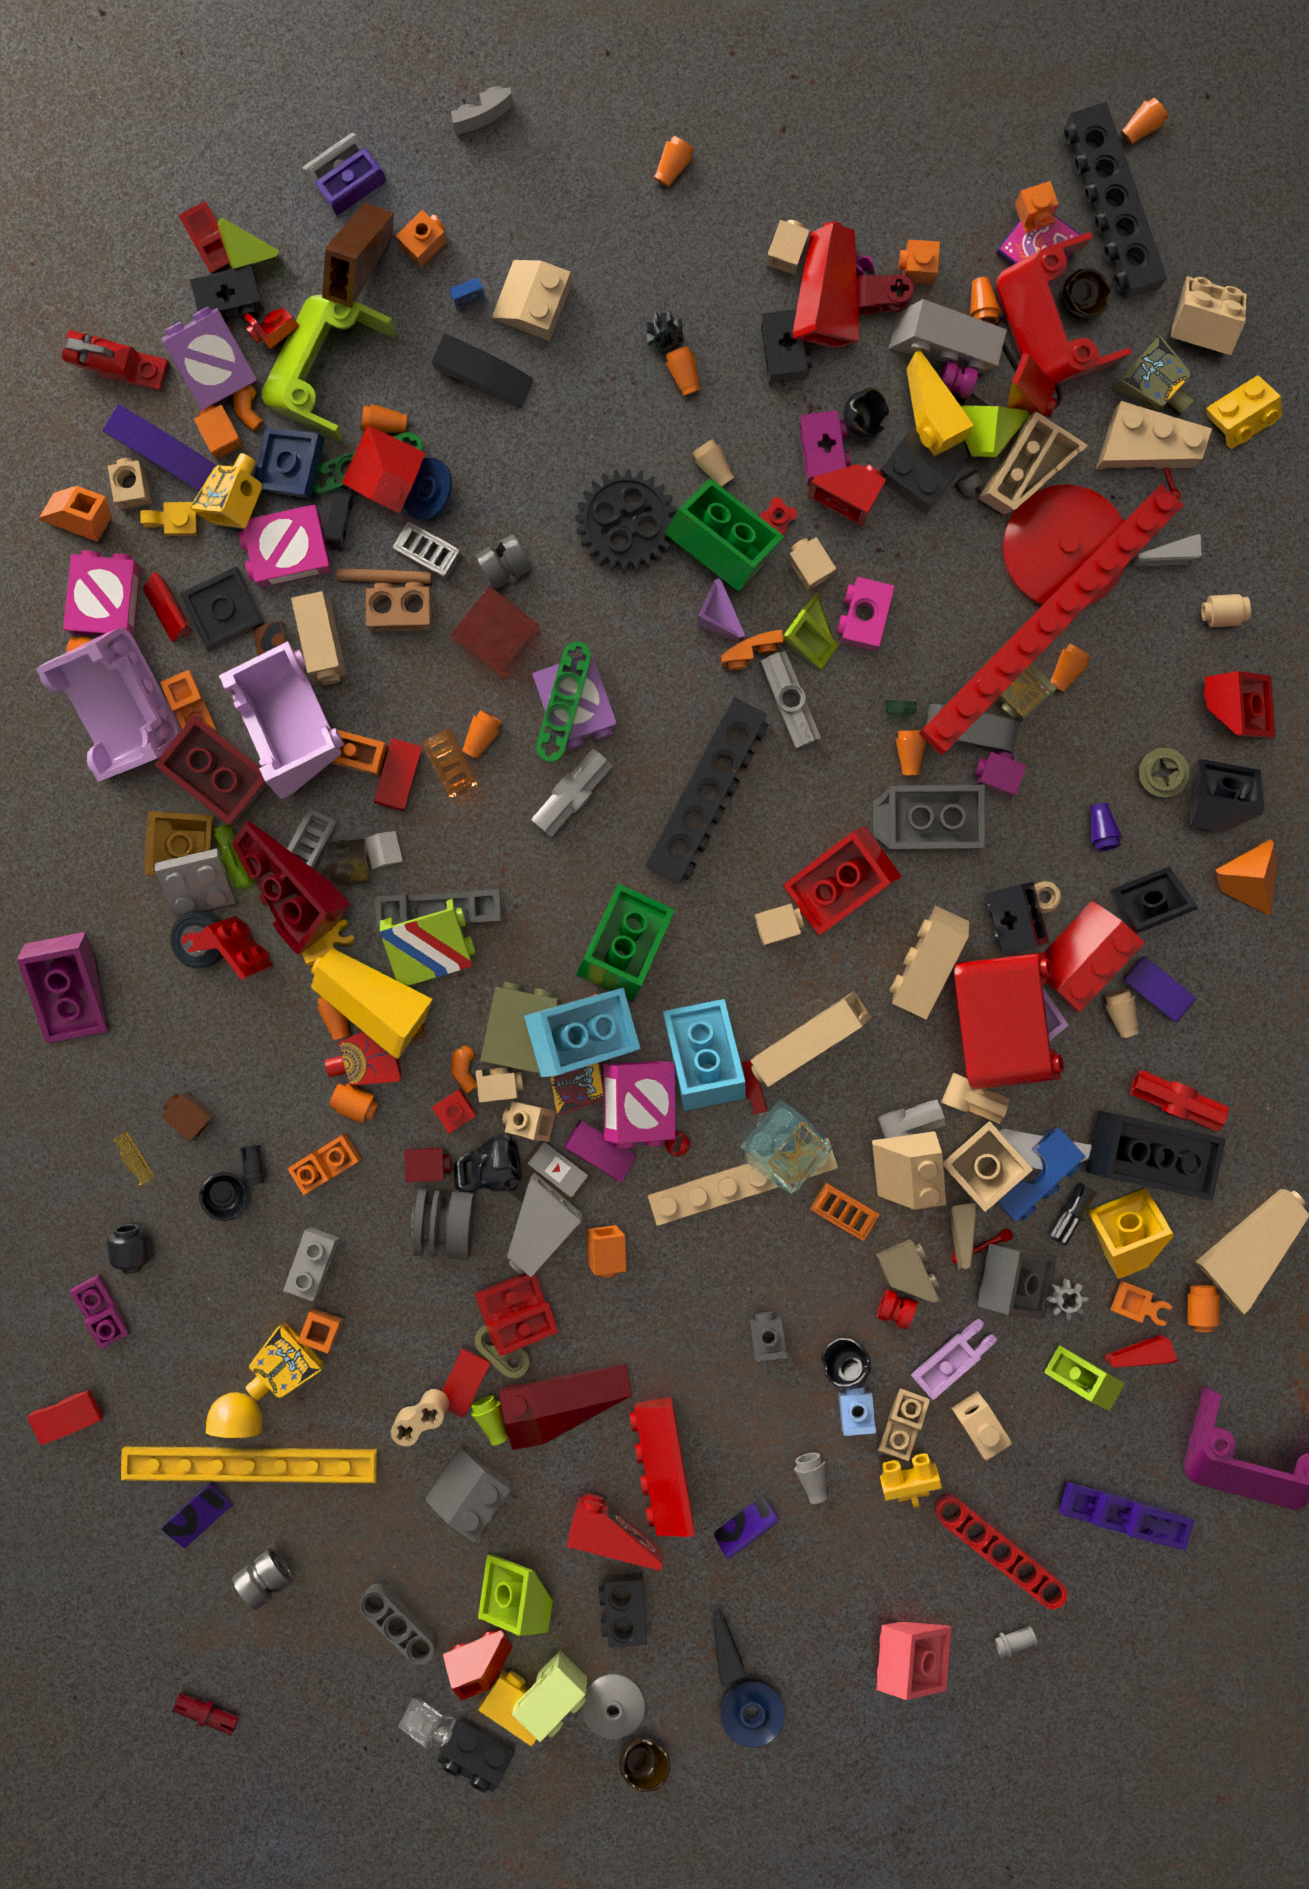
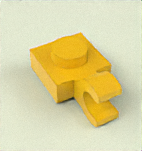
(176, 519)

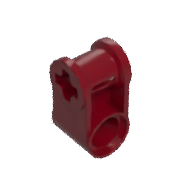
(878, 293)

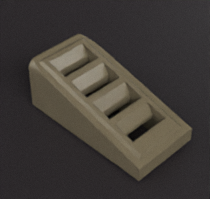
(962, 1225)

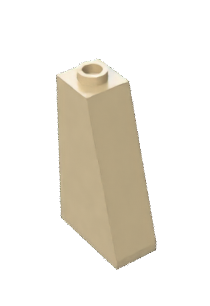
(810, 1039)
(1254, 1248)

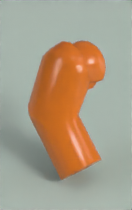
(243, 408)
(459, 1068)

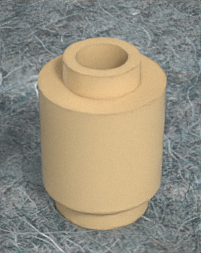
(1226, 610)

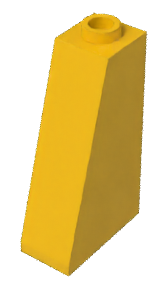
(371, 1000)

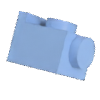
(857, 1424)

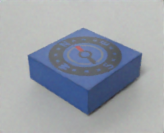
(467, 293)

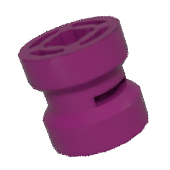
(959, 380)

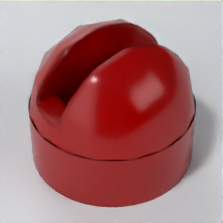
(684, 1146)

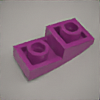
(592, 1148)
(100, 1311)

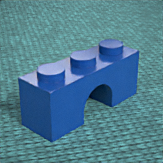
(1058, 1159)

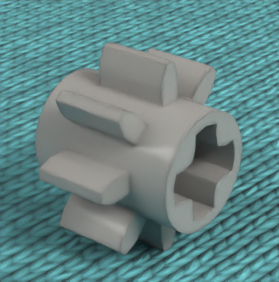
(1059, 1301)

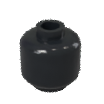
(129, 1248)

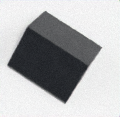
(1152, 900)

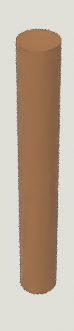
(383, 576)

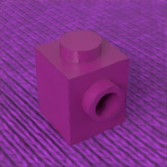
(1000, 773)

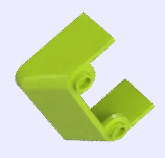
(285, 386)

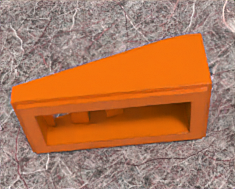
(822, 1198)

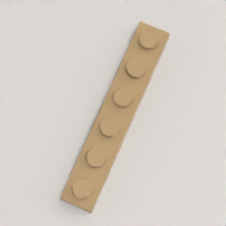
(717, 1190)

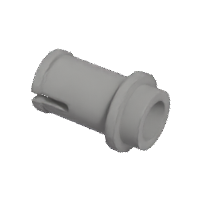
(1015, 1642)

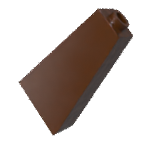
(355, 254)

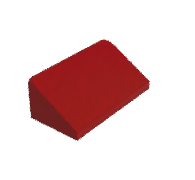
(166, 607)

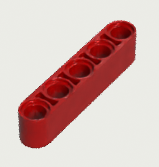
(1011, 1561)

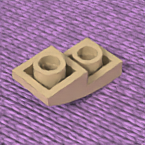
(903, 1425)

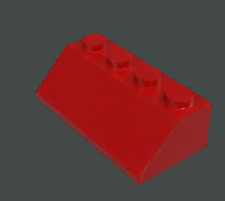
(664, 1468)

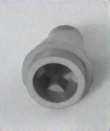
(812, 1475)

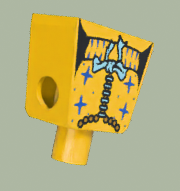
(229, 494)
(282, 1364)

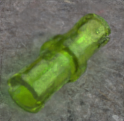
(224, 837)

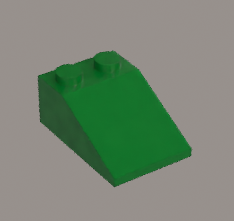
(625, 942)

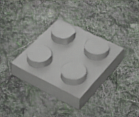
(195, 882)

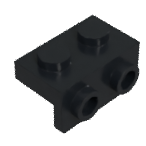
(475, 1757)

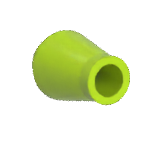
(489, 1416)

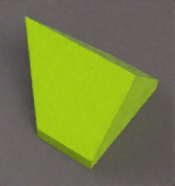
(992, 428)
(811, 634)

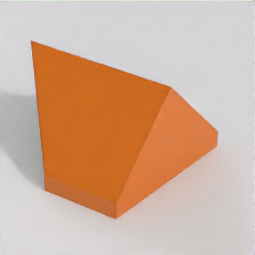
(1251, 877)

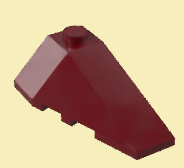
(297, 895)
(553, 1405)

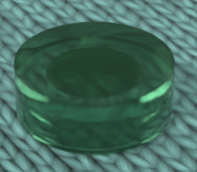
(900, 707)

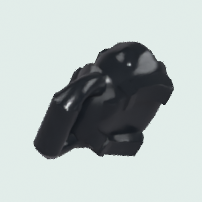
(492, 1166)

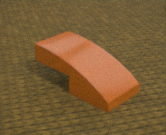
(186, 699)

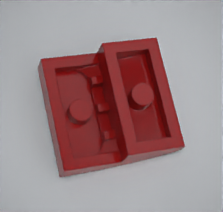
(515, 1313)

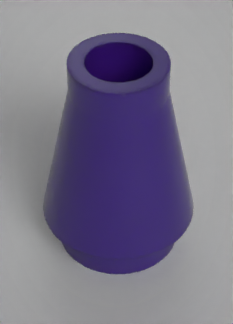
(1104, 830)

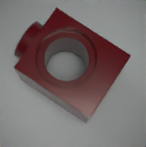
(427, 1164)

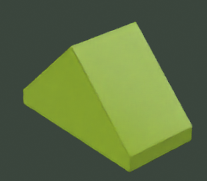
(242, 246)

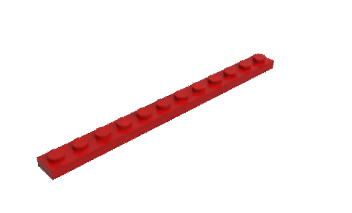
(1050, 620)

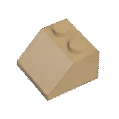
(533, 297)
(986, 1166)
(910, 1170)

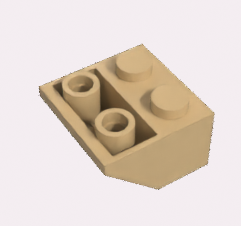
(1209, 315)

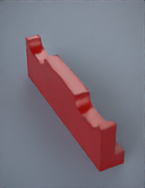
(753, 1089)

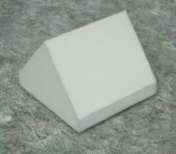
(383, 849)

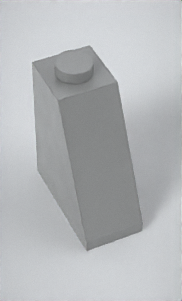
(541, 1226)

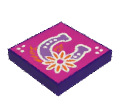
(1022, 245)

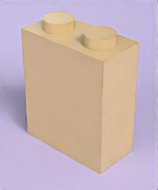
(319, 638)

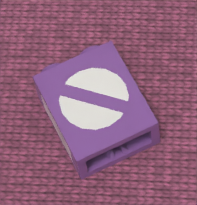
(208, 357)
(594, 711)

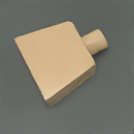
(981, 1426)

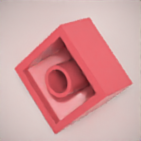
(913, 1659)

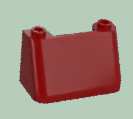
(1006, 1021)

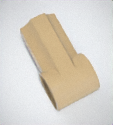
(980, 1102)

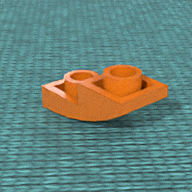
(742, 653)
(324, 1164)

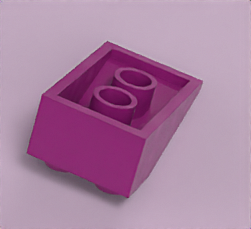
(63, 987)

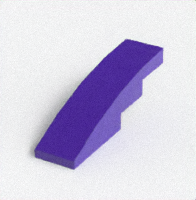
(159, 448)
(1126, 1516)

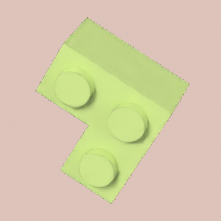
(557, 1692)

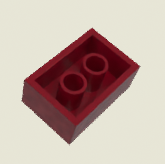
(213, 770)

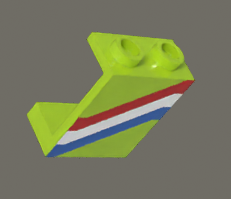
(427, 945)

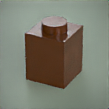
(187, 1115)

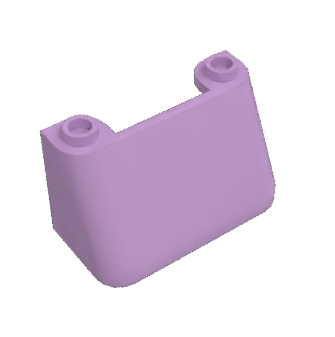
(114, 701)
(283, 718)

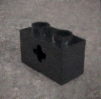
(240, 282)
(783, 364)
(1019, 902)

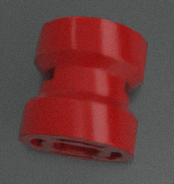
(896, 1309)

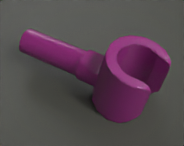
(864, 263)

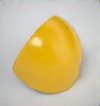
(234, 1417)

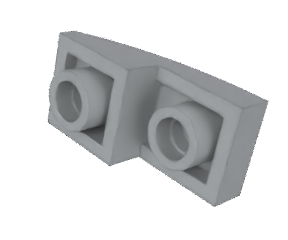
(494, 103)

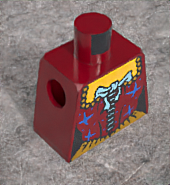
(578, 1088)

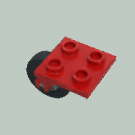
(203, 939)

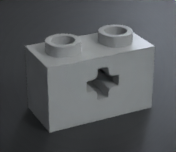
(311, 1264)

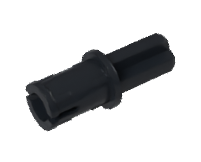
(1073, 1214)

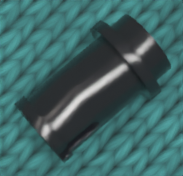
(252, 1165)

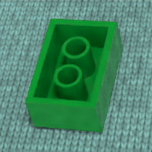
(724, 534)

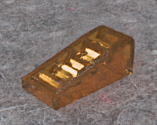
(461, 785)

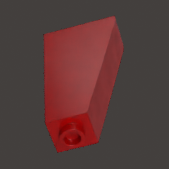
(829, 289)

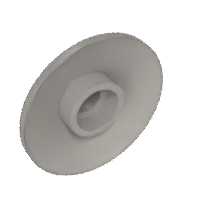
(617, 1691)

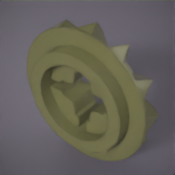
(1171, 760)

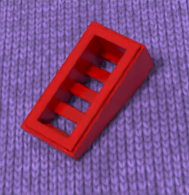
(1147, 1352)

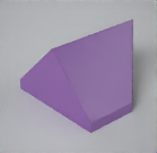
(719, 615)

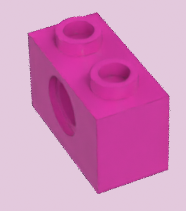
(873, 596)

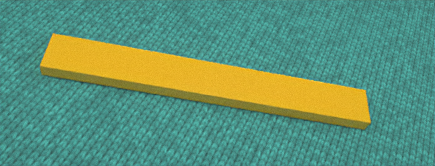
(249, 1464)

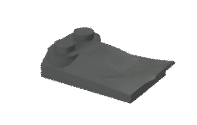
(931, 817)

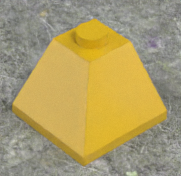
(1130, 1232)

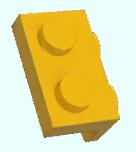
(1246, 411)

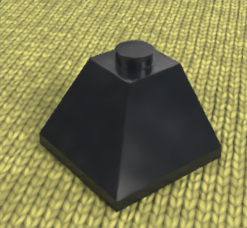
(1225, 795)

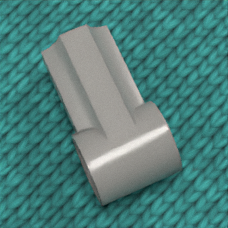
(912, 1120)

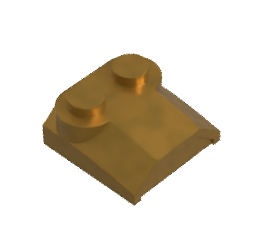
(175, 836)

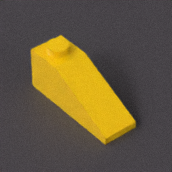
(936, 412)

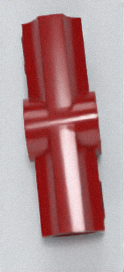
(1179, 1100)

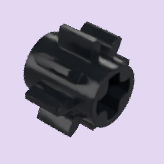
(664, 331)

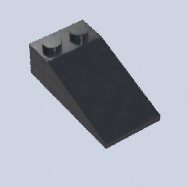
(918, 473)
(1155, 1155)

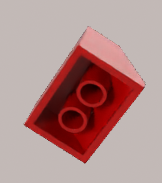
(1089, 955)

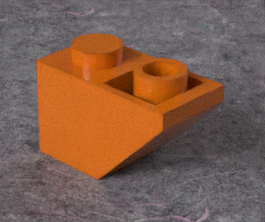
(78, 512)

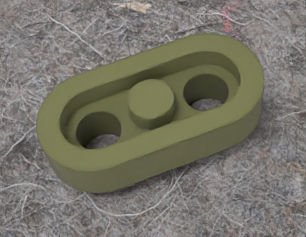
(502, 1362)

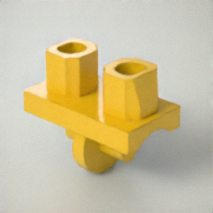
(912, 1482)

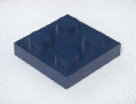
(288, 461)

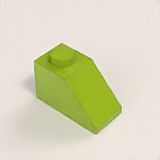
(1084, 1378)

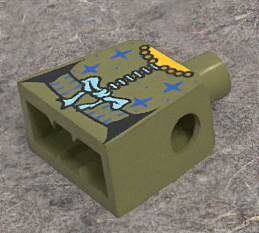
(1157, 379)

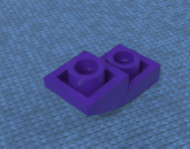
(1160, 989)

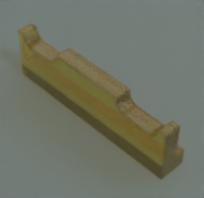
(133, 1158)

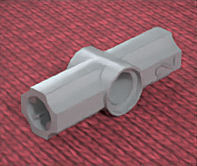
(782, 681)
(572, 792)

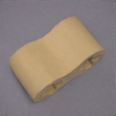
(415, 1419)

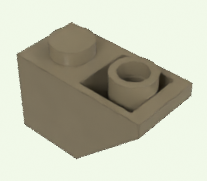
(906, 1272)

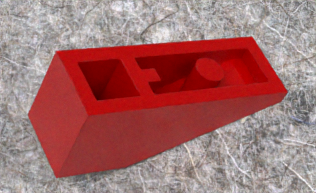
(1031, 389)

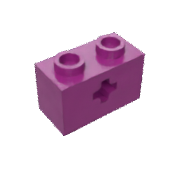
(823, 428)

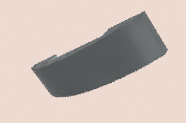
(477, 906)

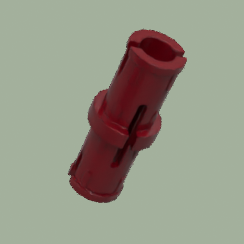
(205, 1714)

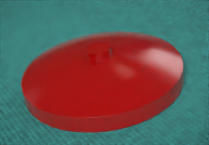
(1054, 537)

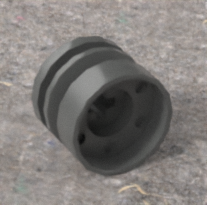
(443, 1224)

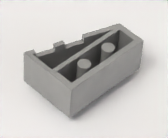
(947, 336)

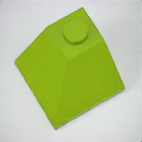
(514, 1598)

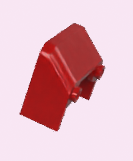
(1035, 319)

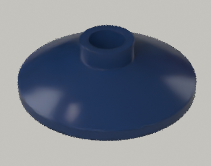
(430, 490)
(756, 1729)

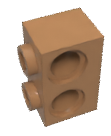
(398, 617)

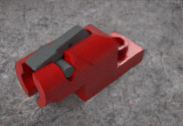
(115, 361)

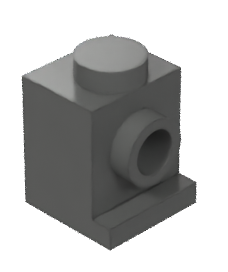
(767, 1350)

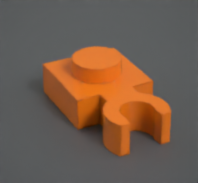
(1136, 1303)

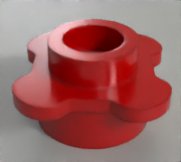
(777, 506)

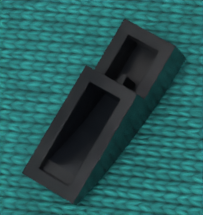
(481, 370)

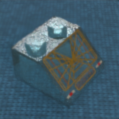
(785, 1147)

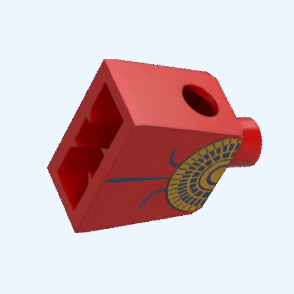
(364, 1062)

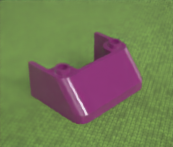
(1212, 1464)

